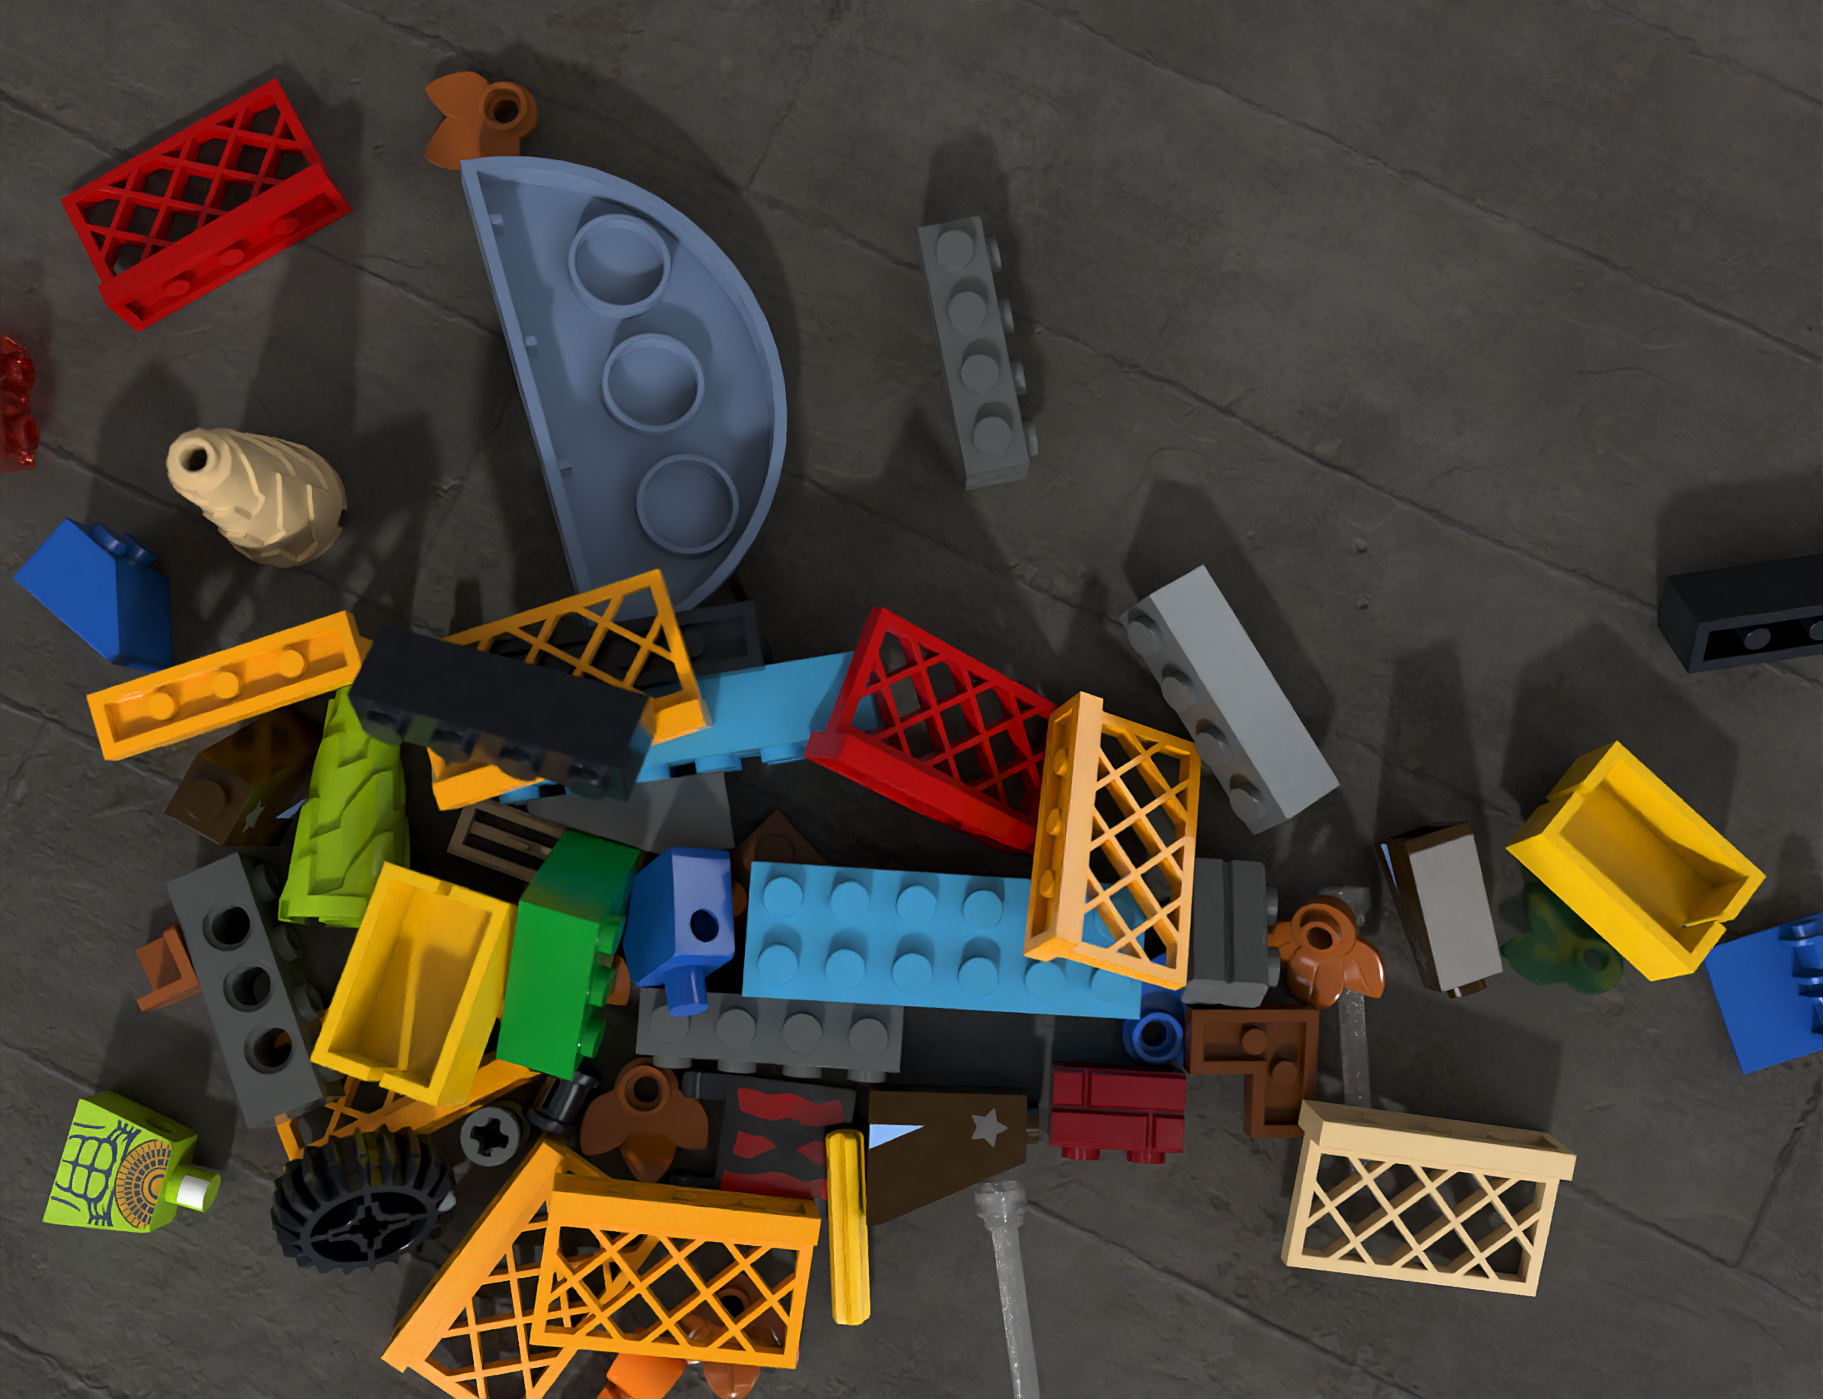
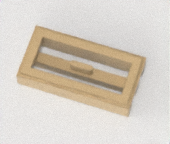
(468, 824)

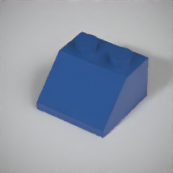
(104, 593)

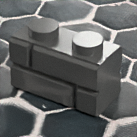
(1229, 935)

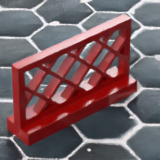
(223, 241)
(914, 781)

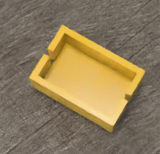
(1636, 862)
(420, 987)

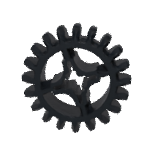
(363, 1199)

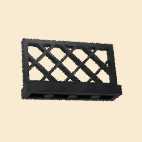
(717, 639)

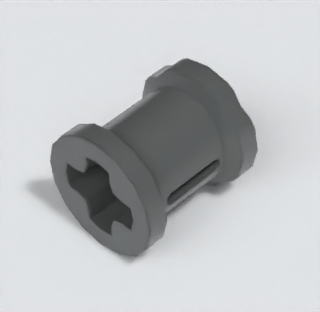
(478, 1140)

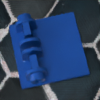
(1771, 991)

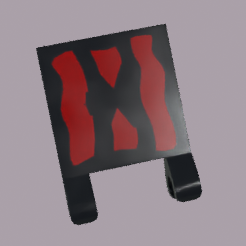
(769, 1134)

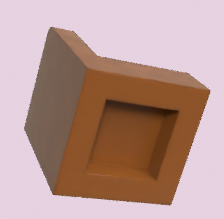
(168, 970)

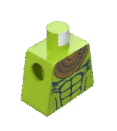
(127, 1168)

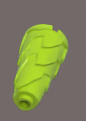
(347, 824)

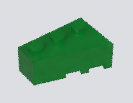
(565, 954)

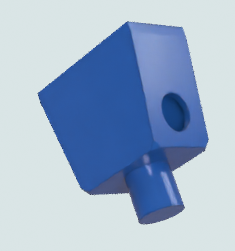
(680, 925)

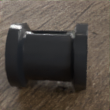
(561, 1101)

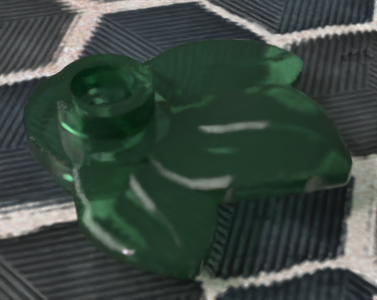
(1557, 946)

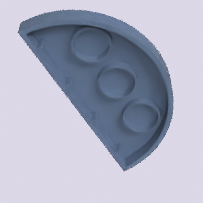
(635, 373)

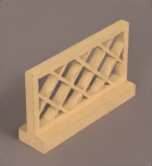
(1449, 1149)

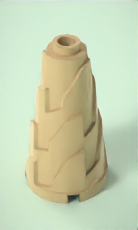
(262, 492)

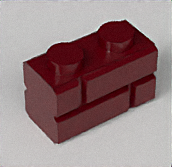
(1116, 1110)

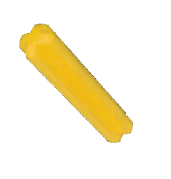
(847, 1226)

